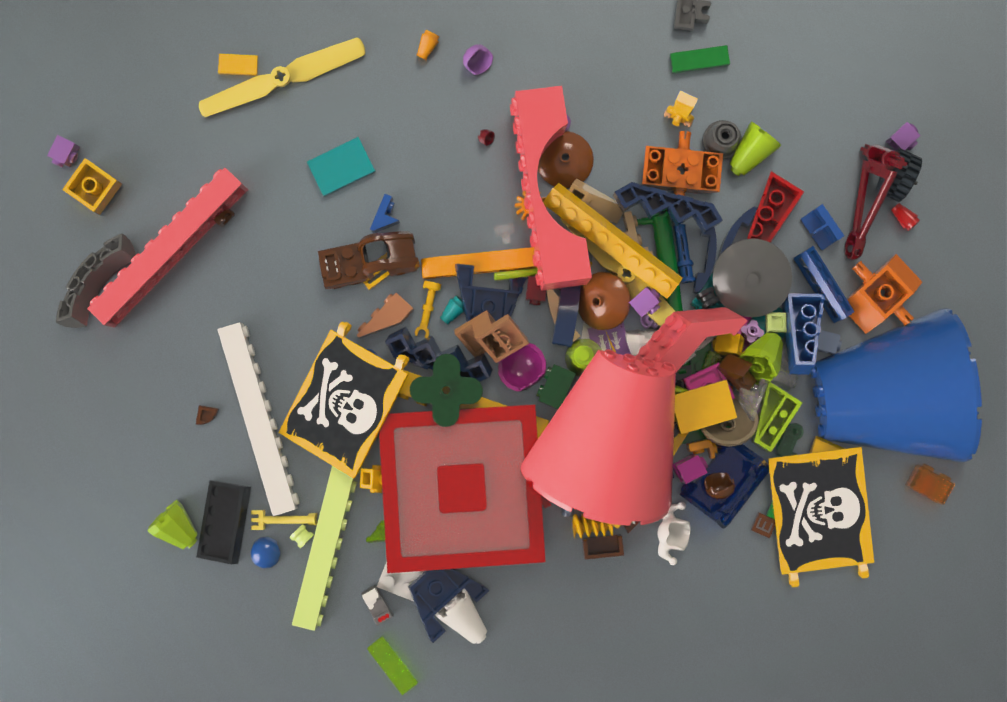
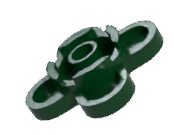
(446, 406)

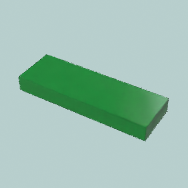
(699, 59)

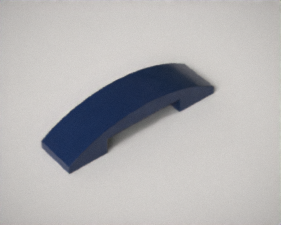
(744, 221)
(701, 278)
(566, 316)

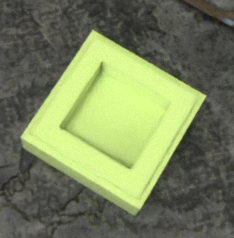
(776, 322)

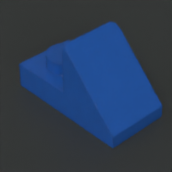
(382, 220)

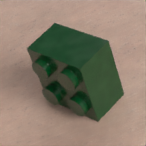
(556, 386)

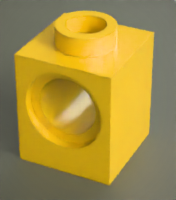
(728, 344)

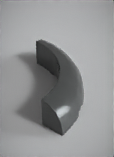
(90, 278)

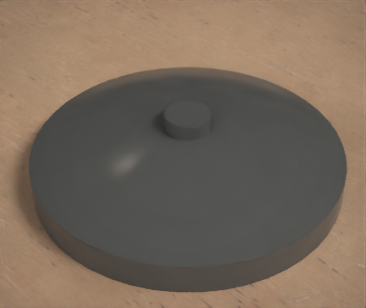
(752, 277)

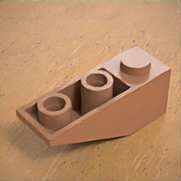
(390, 315)

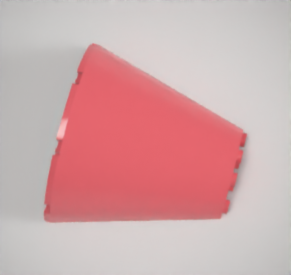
(610, 442)

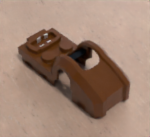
(351, 266)

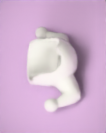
(673, 533)

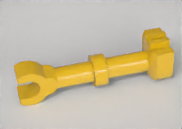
(428, 306)

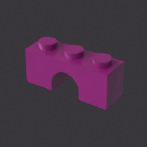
(690, 468)

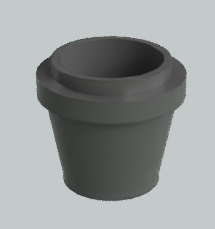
(715, 143)

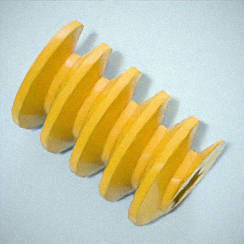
(587, 526)

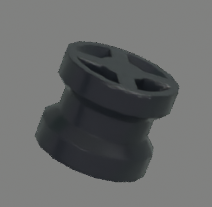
(707, 298)

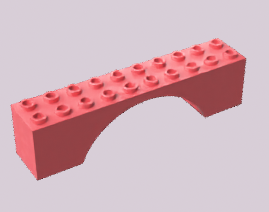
(558, 254)

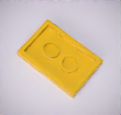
(704, 407)

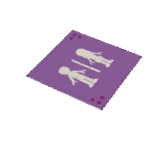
(616, 335)

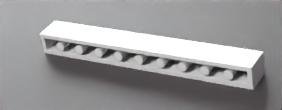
(258, 418)

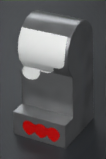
(377, 605)

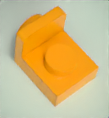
(699, 446)

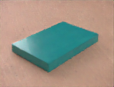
(341, 166)

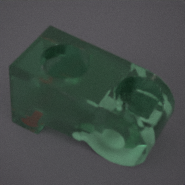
(788, 440)

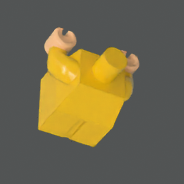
(682, 109)

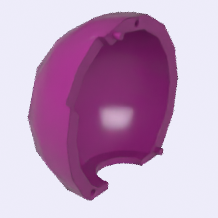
(523, 368)

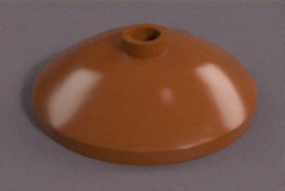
(579, 165)
(612, 297)

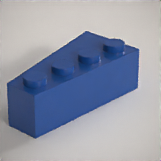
(803, 330)

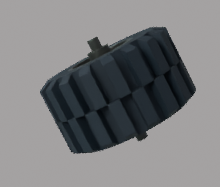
(905, 177)

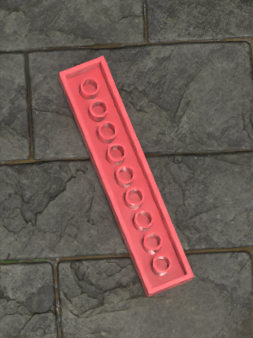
(167, 248)

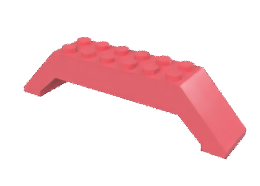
(686, 331)

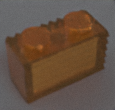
(930, 484)

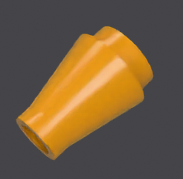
(427, 44)

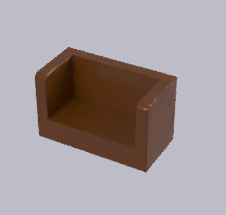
(603, 546)

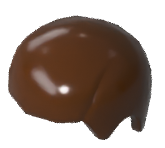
(719, 485)

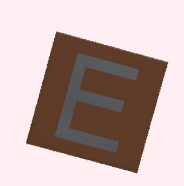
(763, 525)

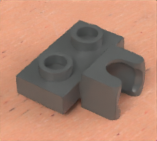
(690, 12)

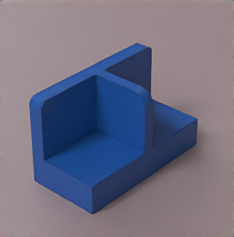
(822, 227)

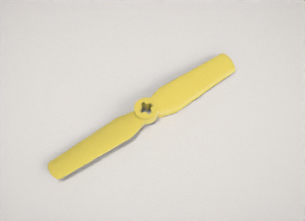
(299, 70)
(633, 283)

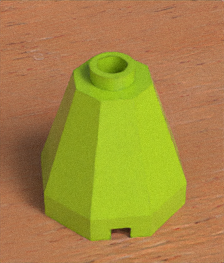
(765, 356)
(174, 526)

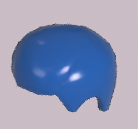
(265, 552)

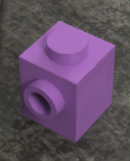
(904, 137)
(63, 152)
(646, 302)

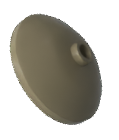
(741, 428)

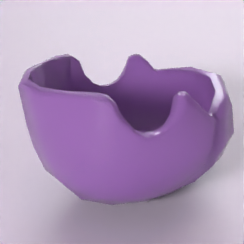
(477, 59)

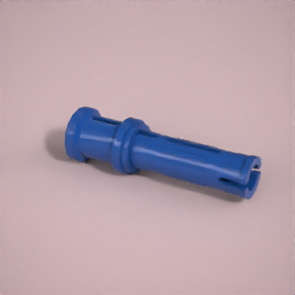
(682, 264)

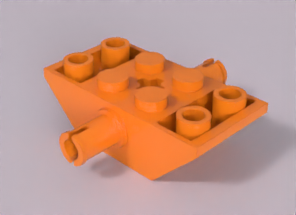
(701, 168)
(868, 303)

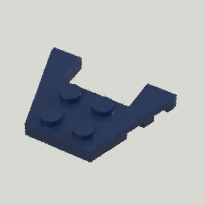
(479, 299)
(435, 589)

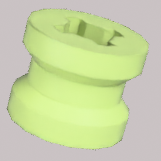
(301, 536)

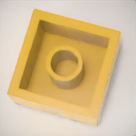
(92, 186)

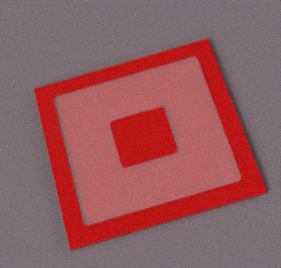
(460, 490)

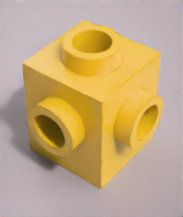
(371, 479)

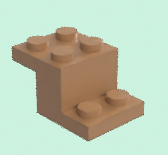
(495, 337)

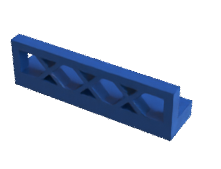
(825, 282)

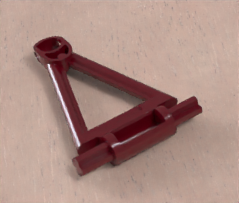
(881, 163)

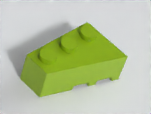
(774, 416)

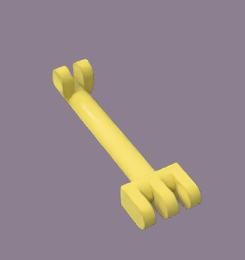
(262, 519)

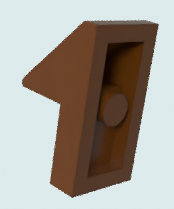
(737, 371)

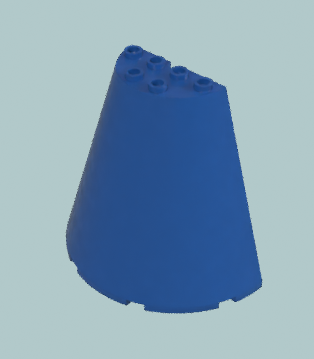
(904, 391)

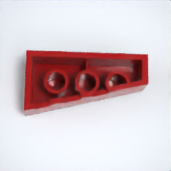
(774, 208)

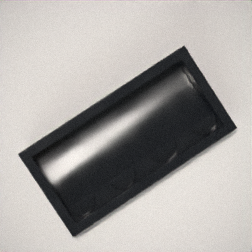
(223, 522)

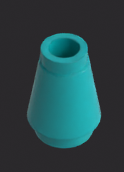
(452, 310)

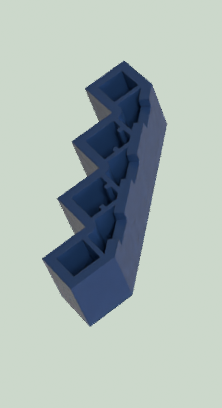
(678, 206)
(426, 351)

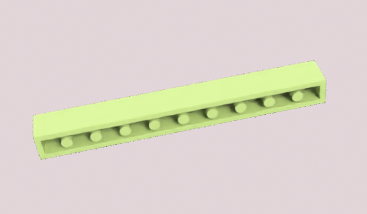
(323, 550)

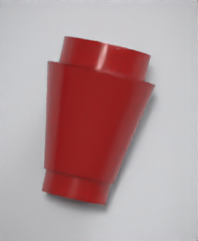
(905, 216)

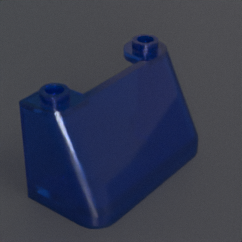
(747, 471)

